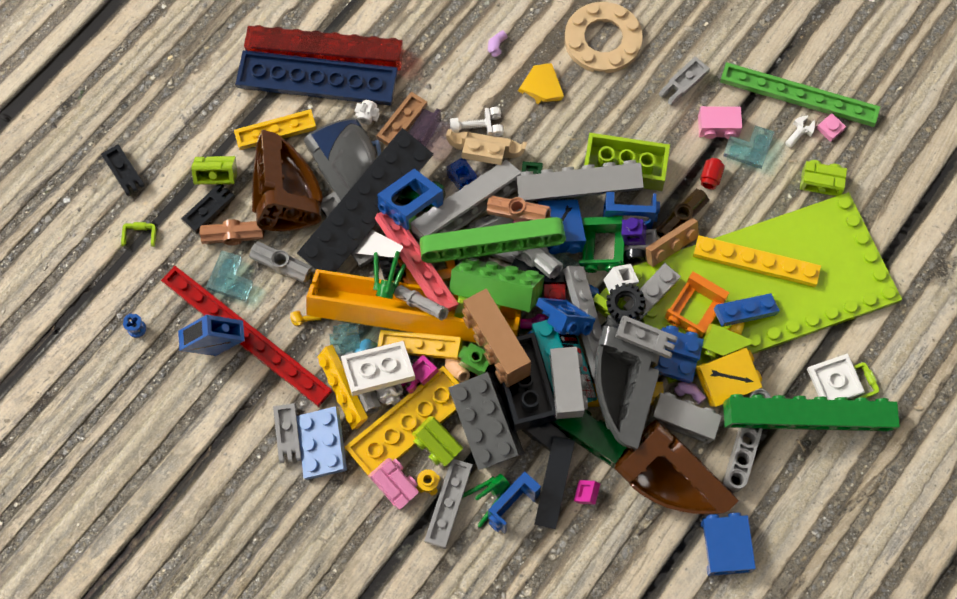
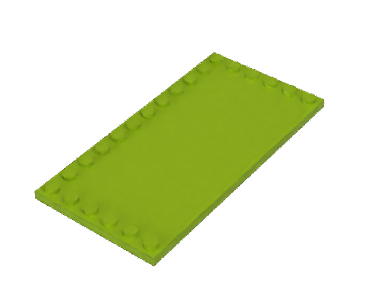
(826, 234)

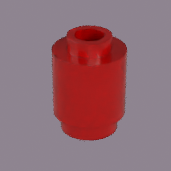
(712, 173)

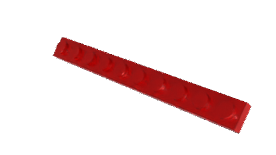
(254, 341)

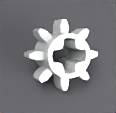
(367, 112)
(390, 394)

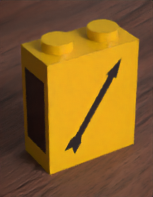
(728, 376)

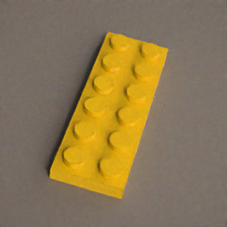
(393, 431)

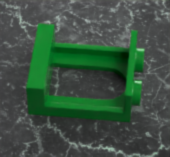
(602, 225)

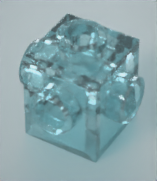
(345, 337)

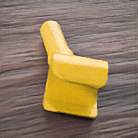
(298, 320)

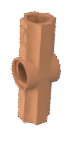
(507, 208)
(230, 232)

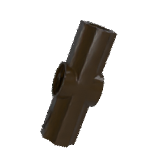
(689, 207)

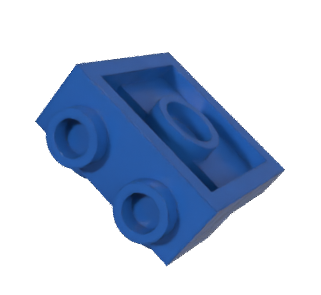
(566, 316)
(684, 356)

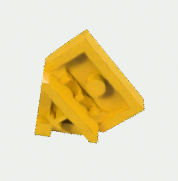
(542, 84)

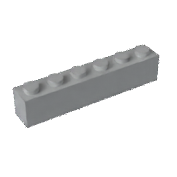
(580, 182)
(468, 202)

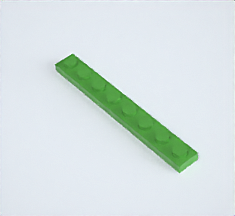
(800, 94)

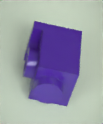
(634, 227)

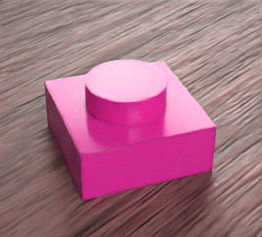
(587, 492)

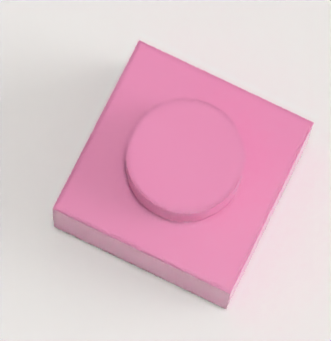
(831, 127)

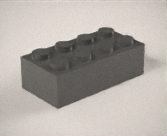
(486, 420)

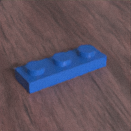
(746, 310)

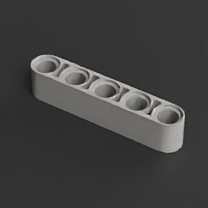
(746, 451)

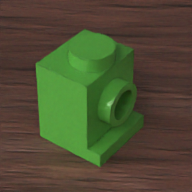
(476, 366)

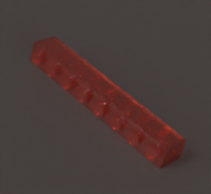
(325, 45)

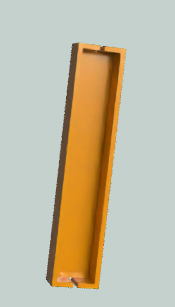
(354, 301)

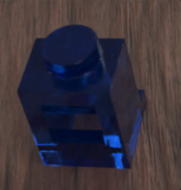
(458, 170)

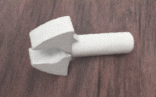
(800, 130)

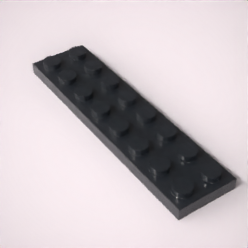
(357, 210)

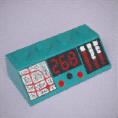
(549, 339)

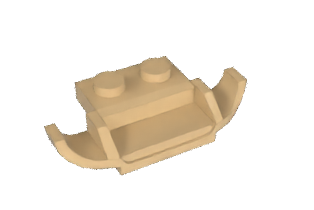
(485, 147)

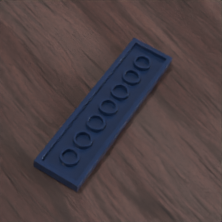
(316, 77)

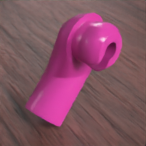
(527, 323)

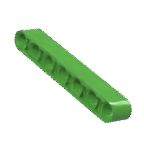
(492, 240)

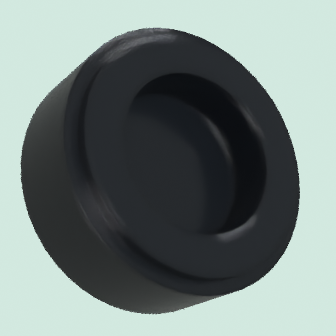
(634, 255)

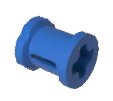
(133, 331)

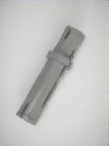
(415, 299)

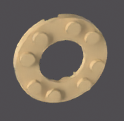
(603, 61)

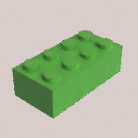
(505, 284)

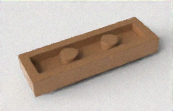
(402, 118)
(672, 242)

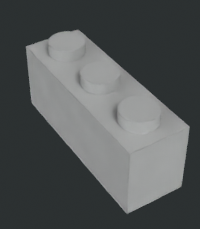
(567, 382)
(685, 417)

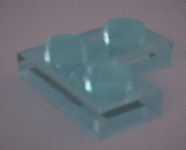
(750, 152)
(224, 278)

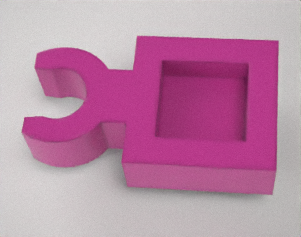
(423, 371)

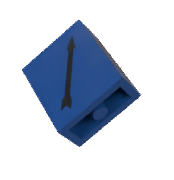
(570, 214)
(211, 335)

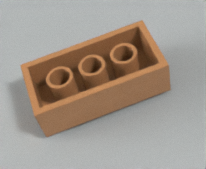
(496, 337)

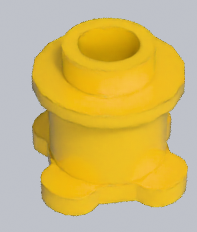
(431, 487)

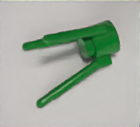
(387, 288)
(496, 485)

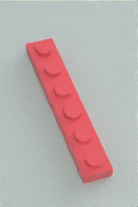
(422, 272)

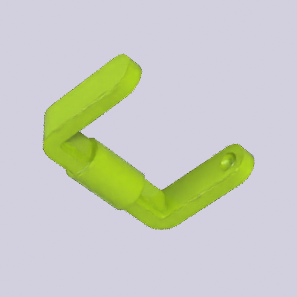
(138, 226)
(870, 378)

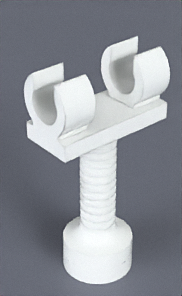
(492, 113)

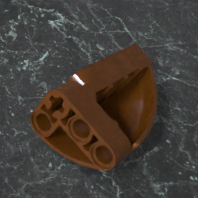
(283, 187)
(672, 474)

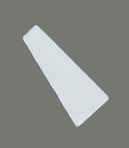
(378, 243)

